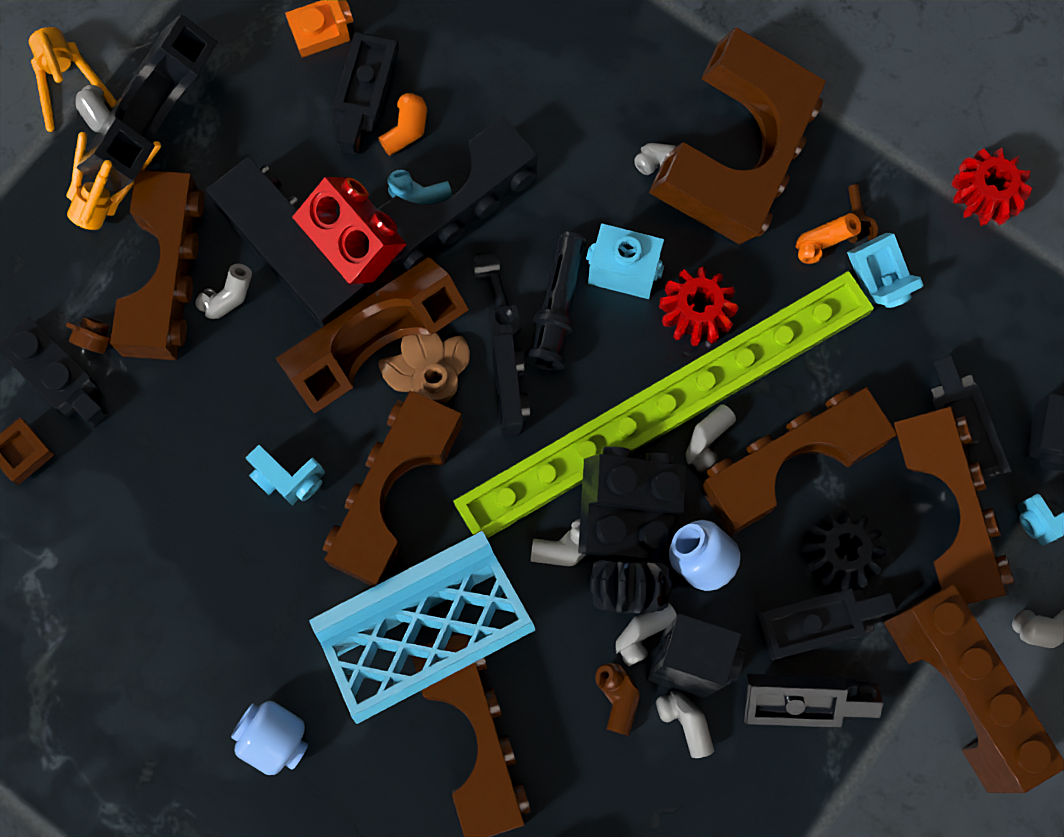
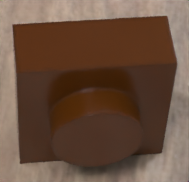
(22, 451)

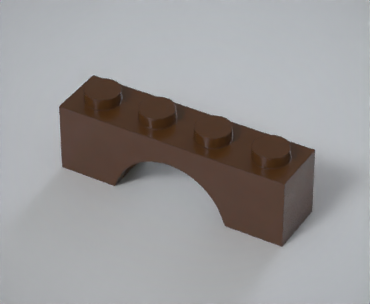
(411, 304)
(151, 318)
(846, 431)
(418, 436)
(936, 446)
(487, 800)

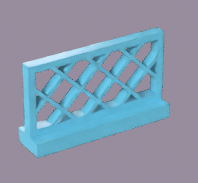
(408, 599)

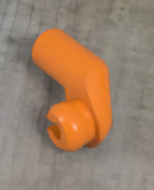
(410, 124)
(815, 240)

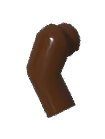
(622, 694)

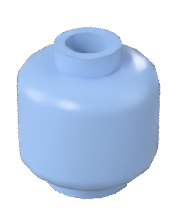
(704, 555)
(269, 738)

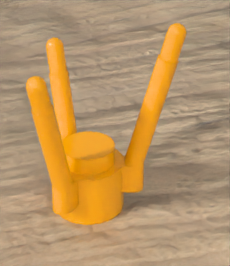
(53, 56)
(92, 200)

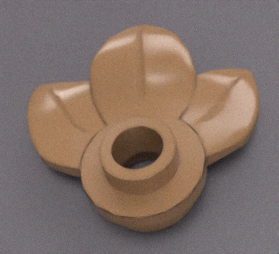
(425, 359)

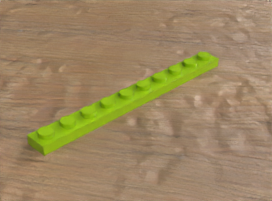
(665, 404)

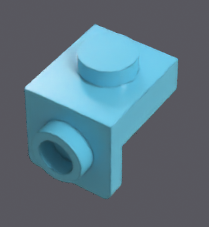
(883, 271)
(272, 476)
(1040, 521)

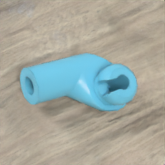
(403, 186)

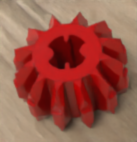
(991, 187)
(681, 308)

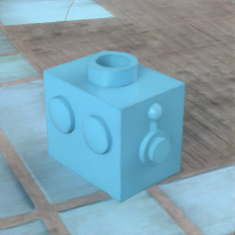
(625, 261)

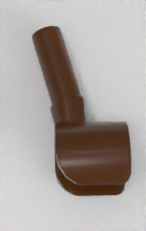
(857, 209)

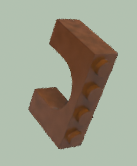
(783, 103)
(1012, 743)

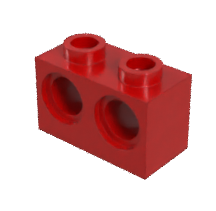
(344, 237)

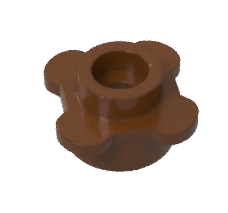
(90, 334)

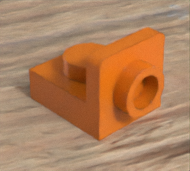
(320, 25)

